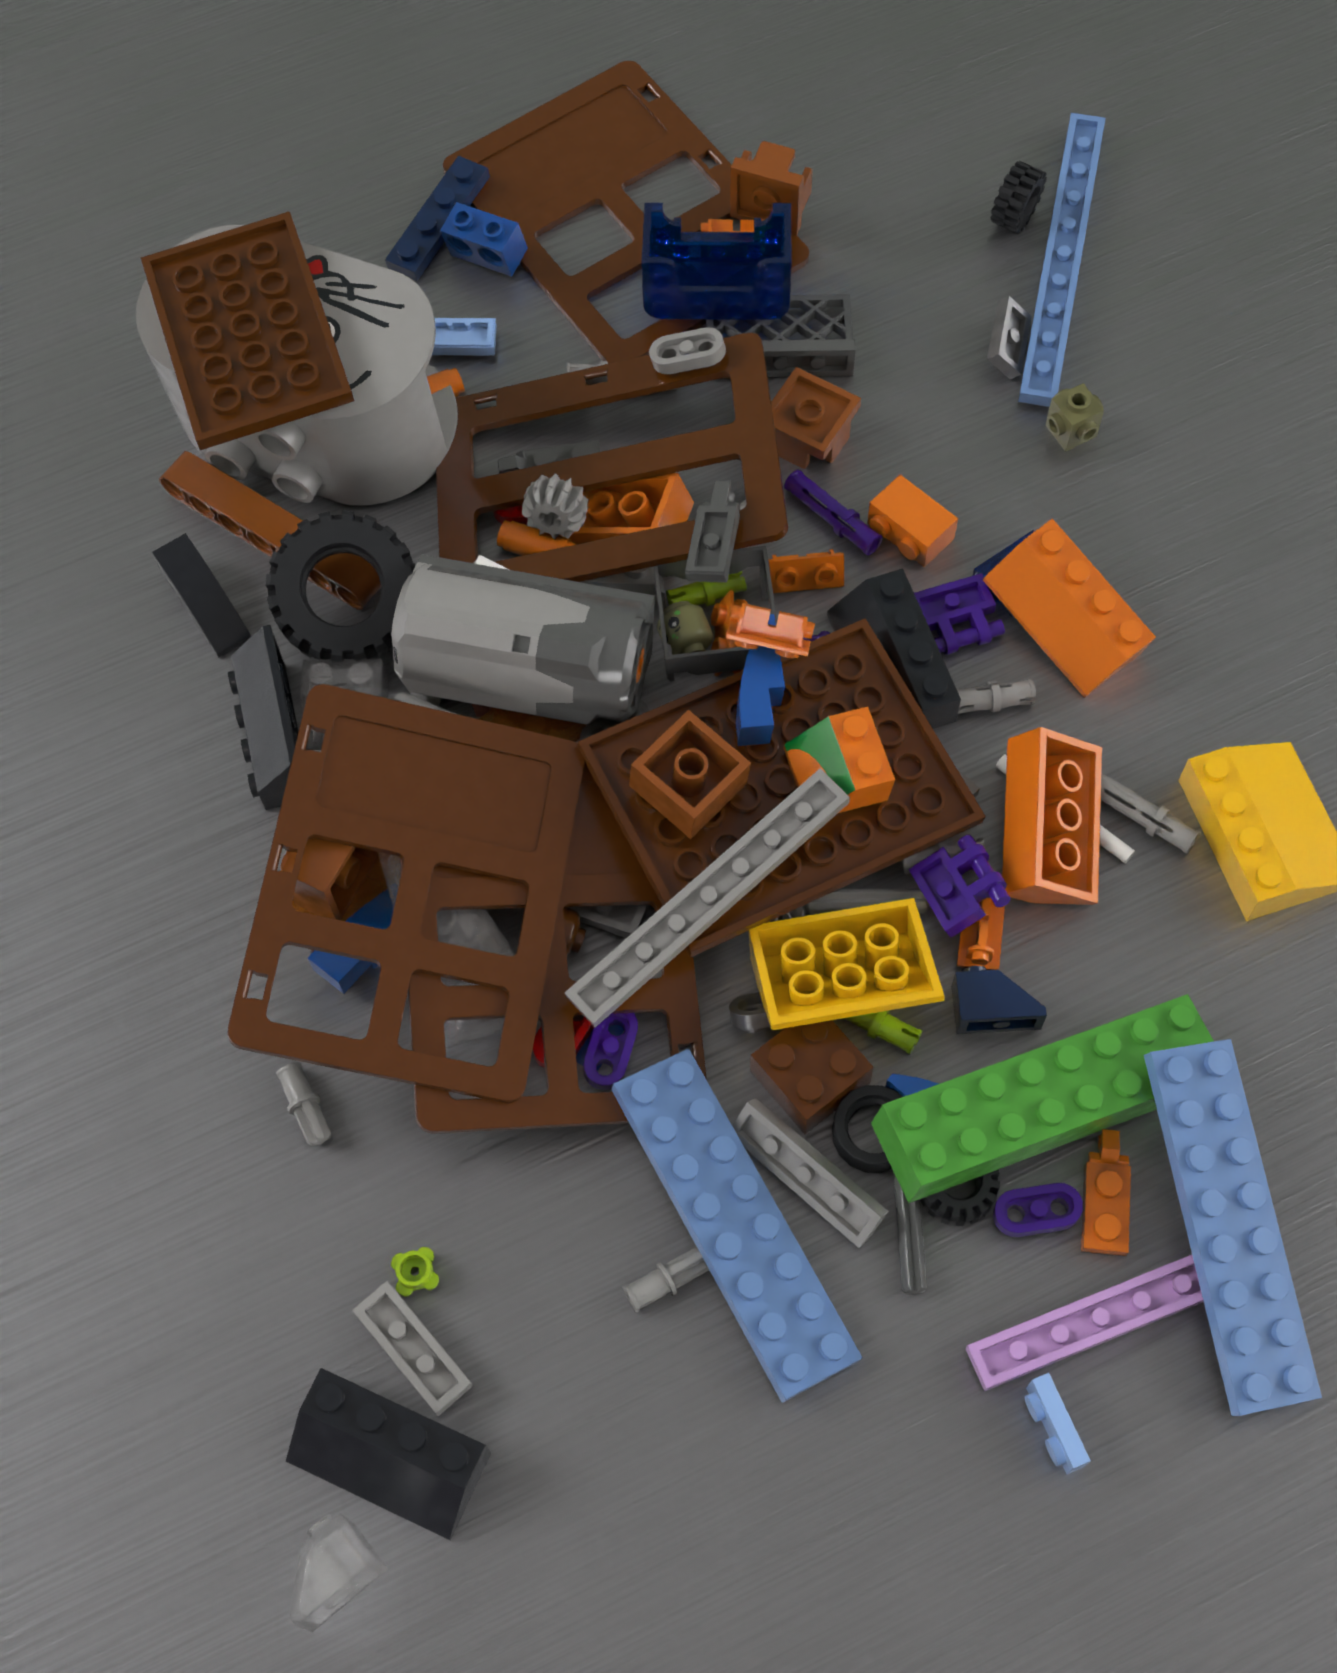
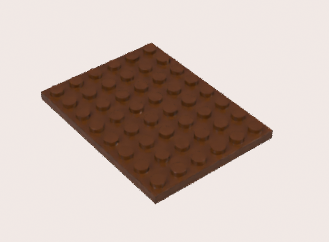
(837, 676)

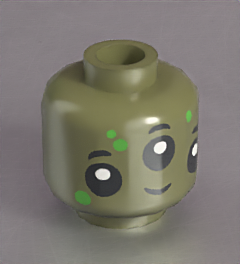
(686, 628)

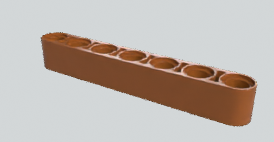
(263, 525)

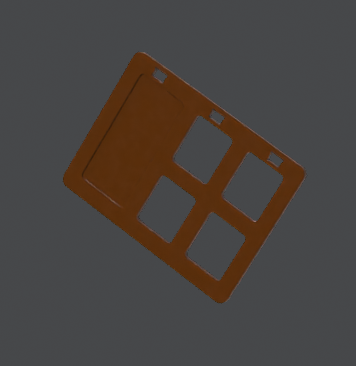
(583, 155)
(435, 796)
(597, 873)

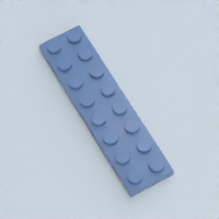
(736, 1225)
(1232, 1228)

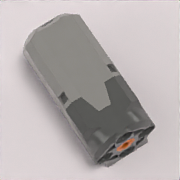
(522, 641)

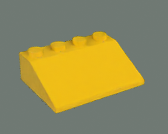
(1263, 825)
(843, 964)

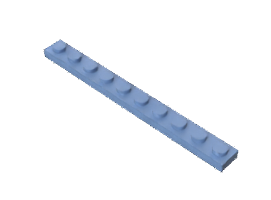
(1062, 260)

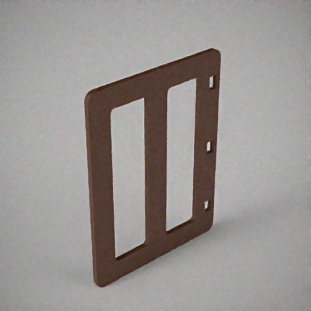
(746, 439)

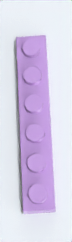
(1085, 1323)

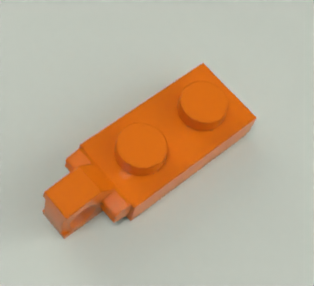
(1106, 1198)

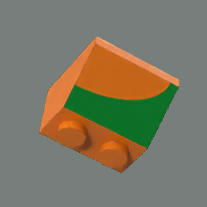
(848, 752)

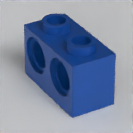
(484, 239)

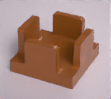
(767, 181)
(812, 418)

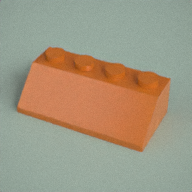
(1068, 608)
(1052, 818)

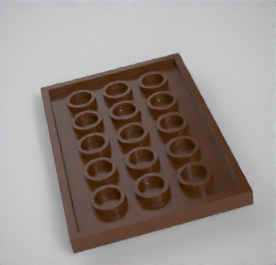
(246, 330)

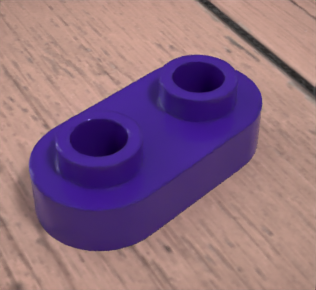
(610, 1050)
(1035, 1207)

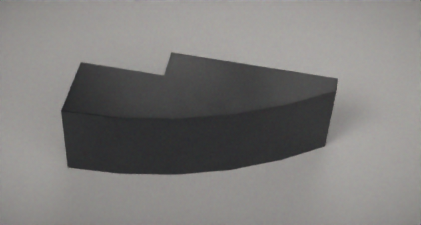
(201, 595)

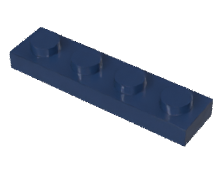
(423, 235)

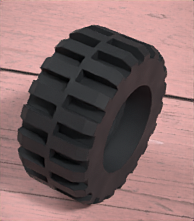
(298, 557)

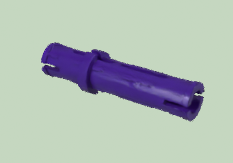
(863, 537)

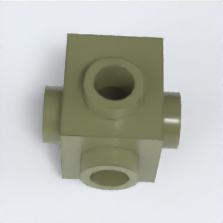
(1074, 416)

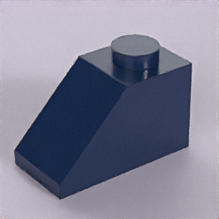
(993, 1003)

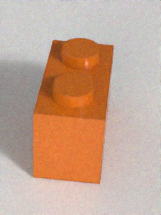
(912, 521)

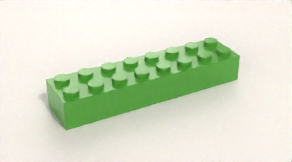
(1031, 1100)

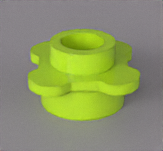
(406, 1262)

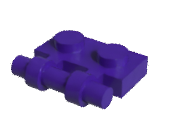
(957, 603)
(948, 892)

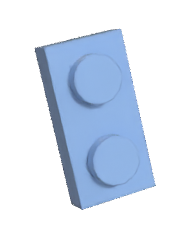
(1063, 1441)

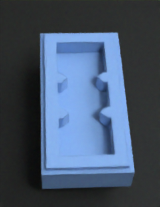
(465, 336)

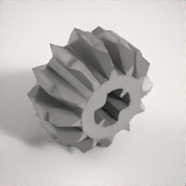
(555, 506)

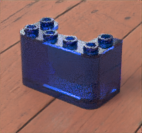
(716, 271)

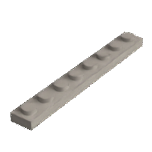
(707, 897)

